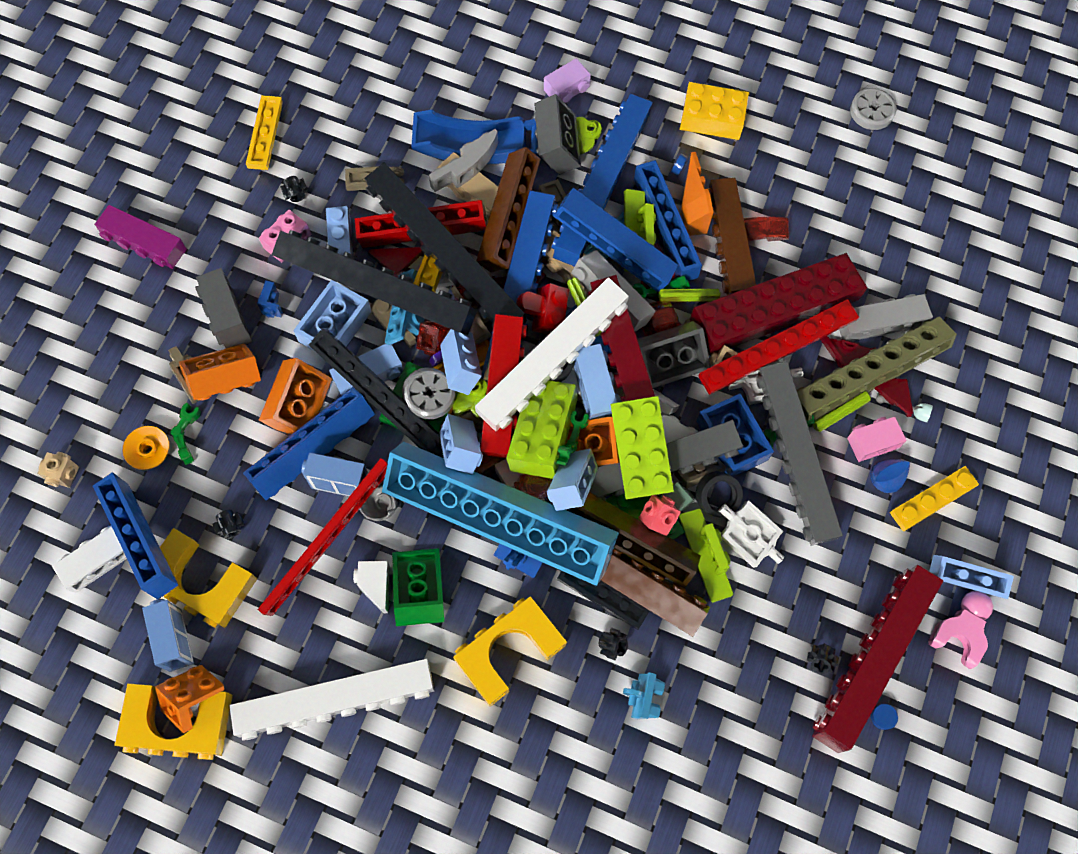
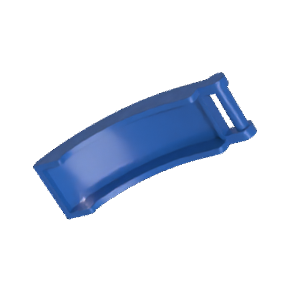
(442, 135)

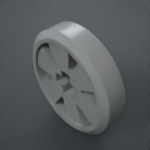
(880, 101)
(423, 405)

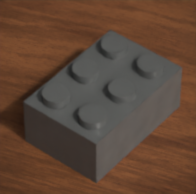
(557, 134)
(222, 309)
(674, 353)

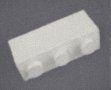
(90, 560)

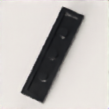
(608, 599)

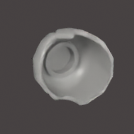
(379, 506)

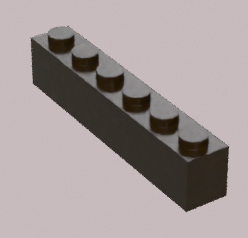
(642, 543)

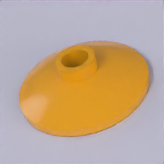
(139, 441)

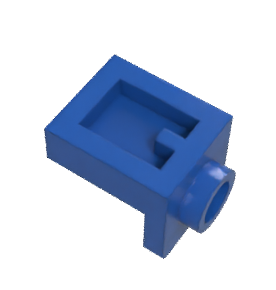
(268, 301)

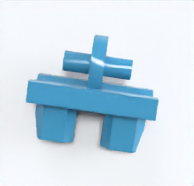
(641, 696)

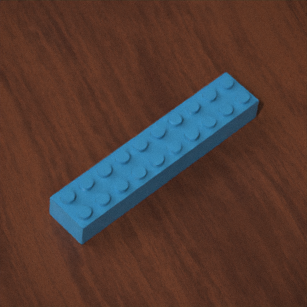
(500, 513)

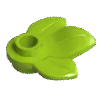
(585, 137)
(465, 402)

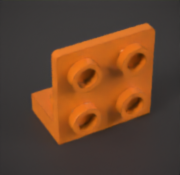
(184, 691)

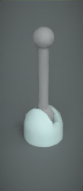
(921, 411)

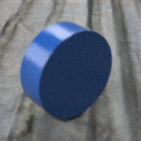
(680, 163)
(884, 717)

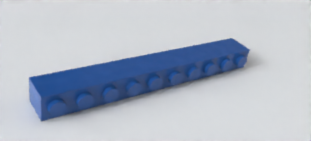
(605, 171)
(529, 250)

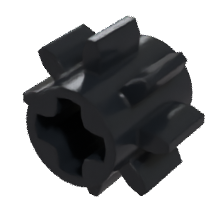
(294, 189)
(228, 524)
(613, 644)
(822, 658)

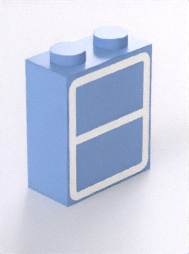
(333, 474)
(167, 635)

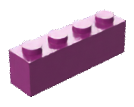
(140, 236)

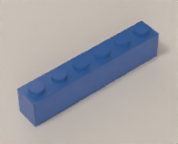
(668, 221)
(615, 240)
(316, 437)
(135, 536)

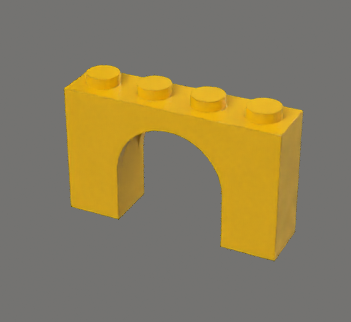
(221, 601)
(523, 619)
(139, 731)

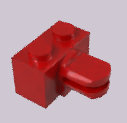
(545, 307)

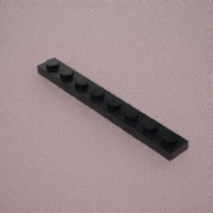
(376, 392)

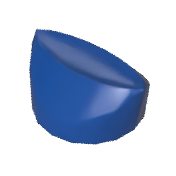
(890, 475)

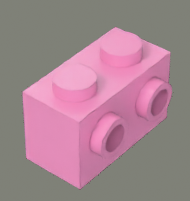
(285, 223)
(876, 438)

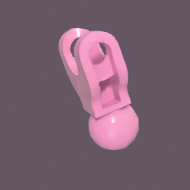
(967, 627)

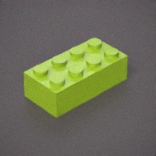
(542, 430)
(642, 447)

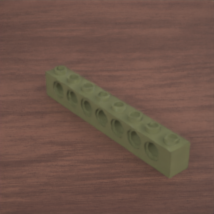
(887, 363)

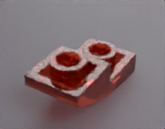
(767, 228)

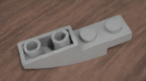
(472, 160)

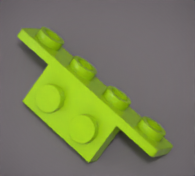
(639, 216)
(714, 561)

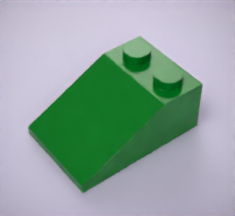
(417, 587)

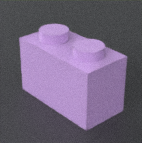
(567, 81)

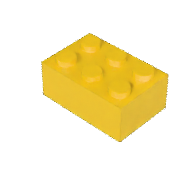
(714, 110)

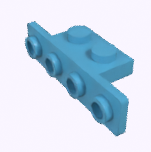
(402, 319)

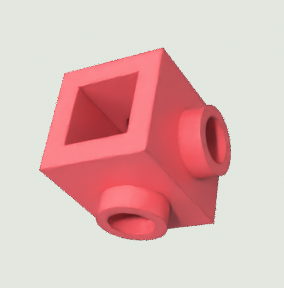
(660, 514)

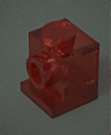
(431, 337)

